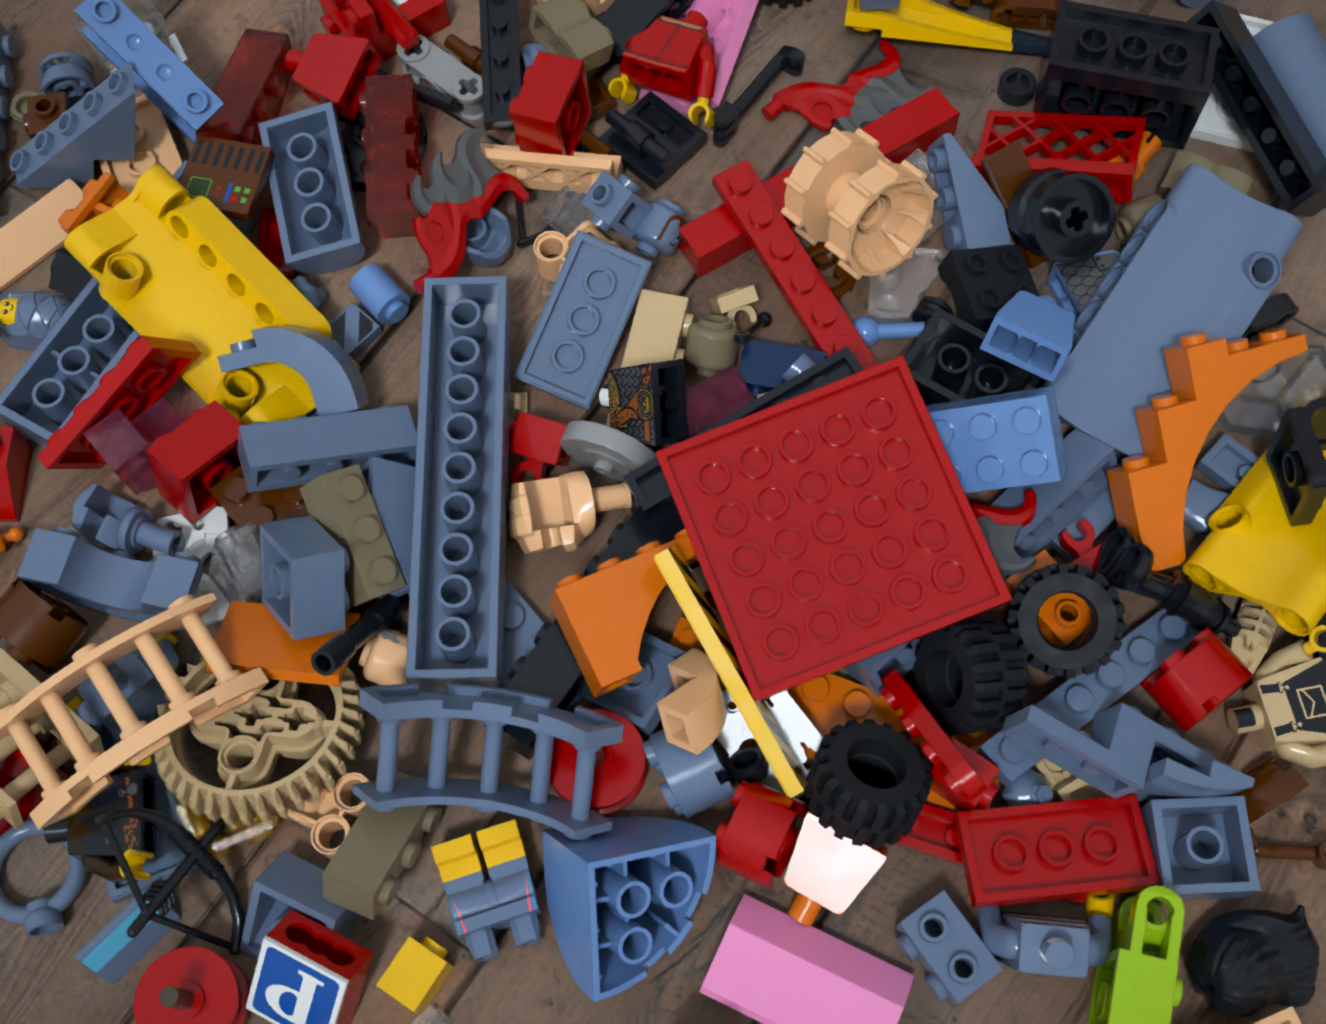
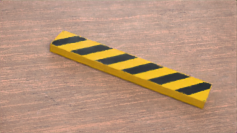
(728, 668)

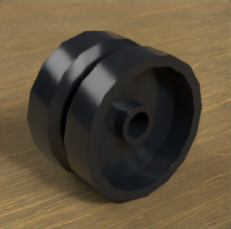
(1062, 215)

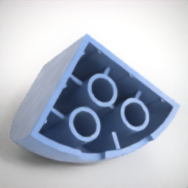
(624, 896)

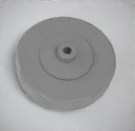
(604, 449)

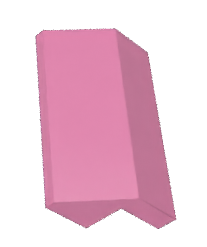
(726, 31)
(800, 974)

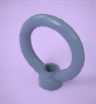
(41, 915)

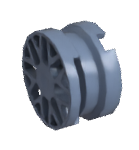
(73, 77)

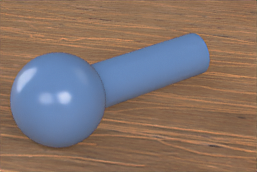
(872, 331)

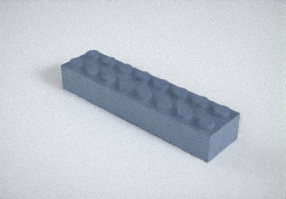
(72, 360)

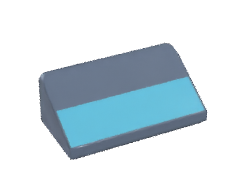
(113, 952)

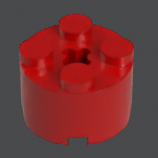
(1196, 680)
(759, 833)

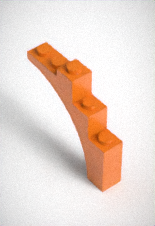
(1203, 379)

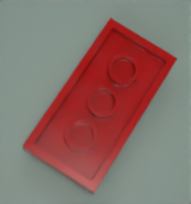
(133, 386)
(1055, 851)

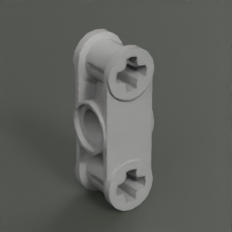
(445, 74)

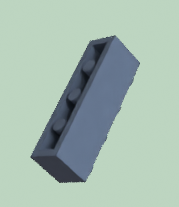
(306, 447)

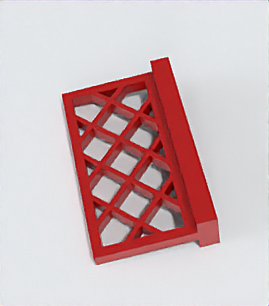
(1116, 175)

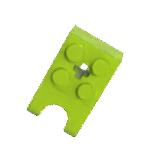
(1141, 970)

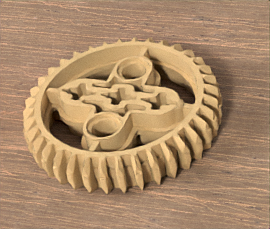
(260, 733)

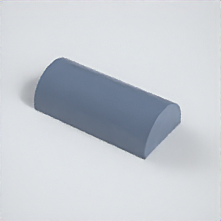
(1299, 62)
(313, 191)

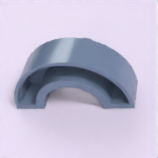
(104, 580)

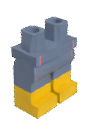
(494, 904)

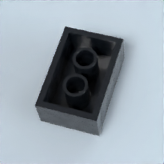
(953, 367)

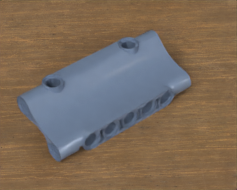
(1174, 278)

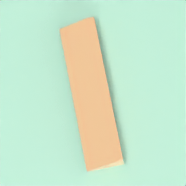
(35, 232)

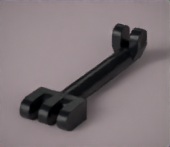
(727, 117)

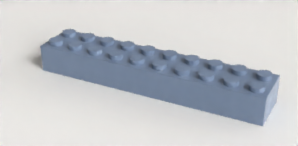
(461, 485)

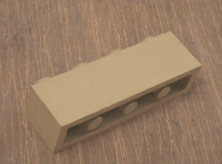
(657, 331)

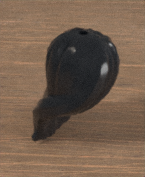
(1254, 961)

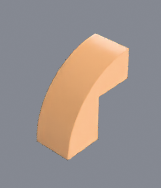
(696, 708)

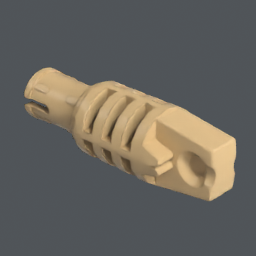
(1255, 634)

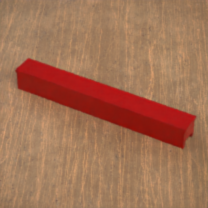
(917, 124)

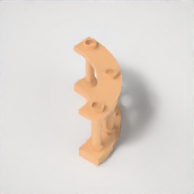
(138, 738)

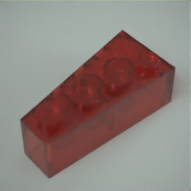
(251, 87)
(392, 153)

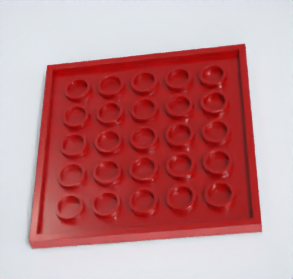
(831, 528)

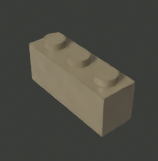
(348, 513)
(374, 854)

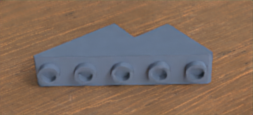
(92, 129)

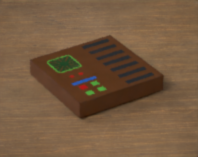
(228, 174)

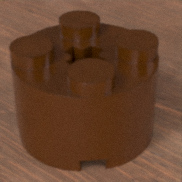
(38, 626)

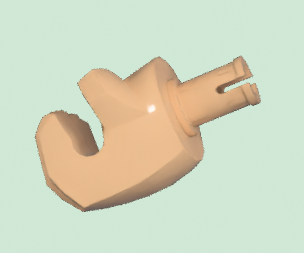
(560, 510)

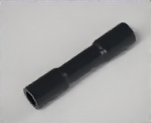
(344, 645)

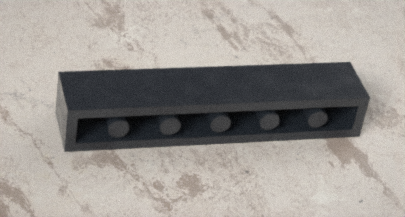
(1265, 113)

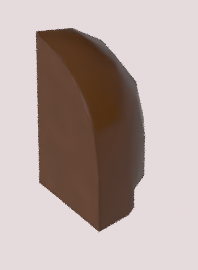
(1270, 787)

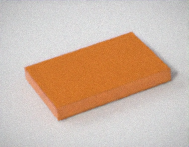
(256, 639)

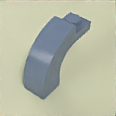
(317, 358)

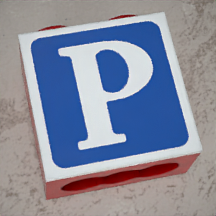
(307, 974)

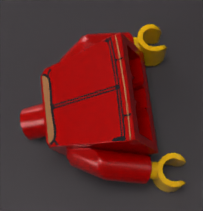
(673, 60)

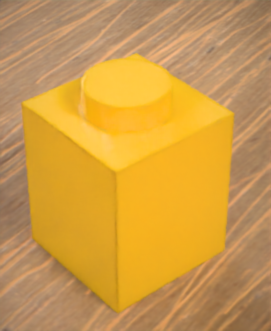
(416, 973)

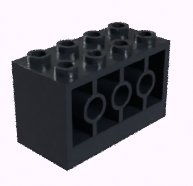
(1128, 68)

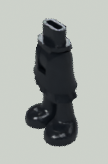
(1128, 568)

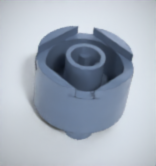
(692, 779)

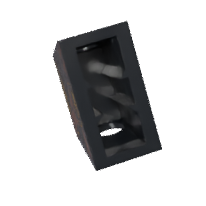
(648, 401)

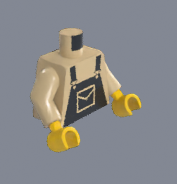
(1288, 704)

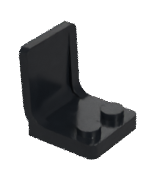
(1299, 462)

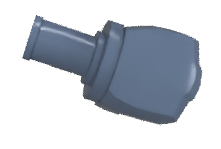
(121, 525)

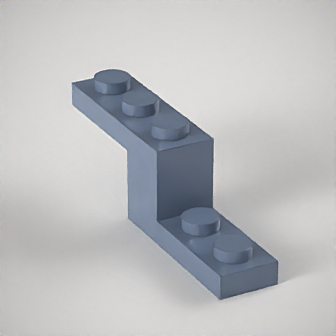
(1115, 751)

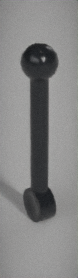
(763, 320)

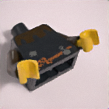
(136, 837)

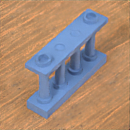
(155, 68)

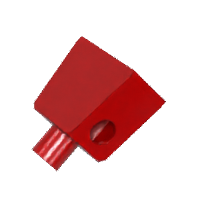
(334, 70)

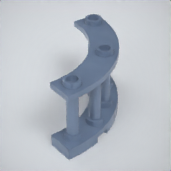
(496, 709)

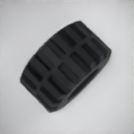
(1106, 622)
(970, 675)
(859, 809)

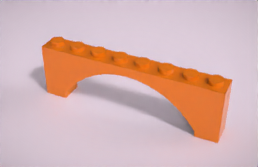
(609, 611)

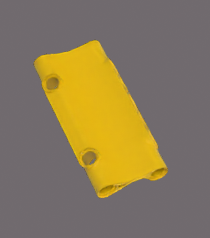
(194, 277)
(1264, 557)

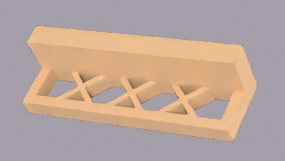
(539, 171)

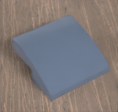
(1176, 781)

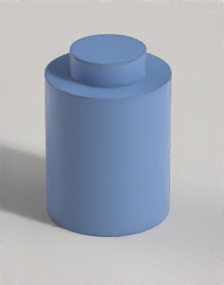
(380, 294)

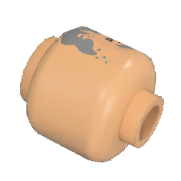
(385, 658)

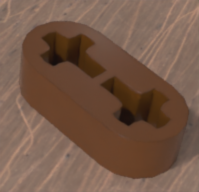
(1025, 13)

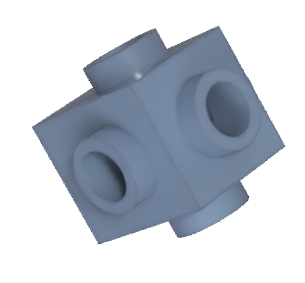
(609, 201)

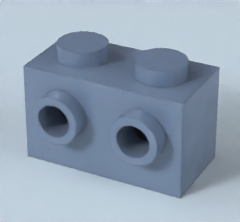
(946, 950)

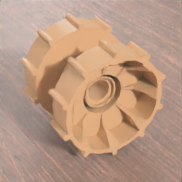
(858, 203)

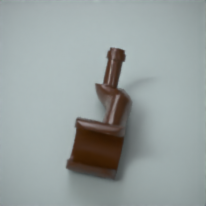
(1293, 852)

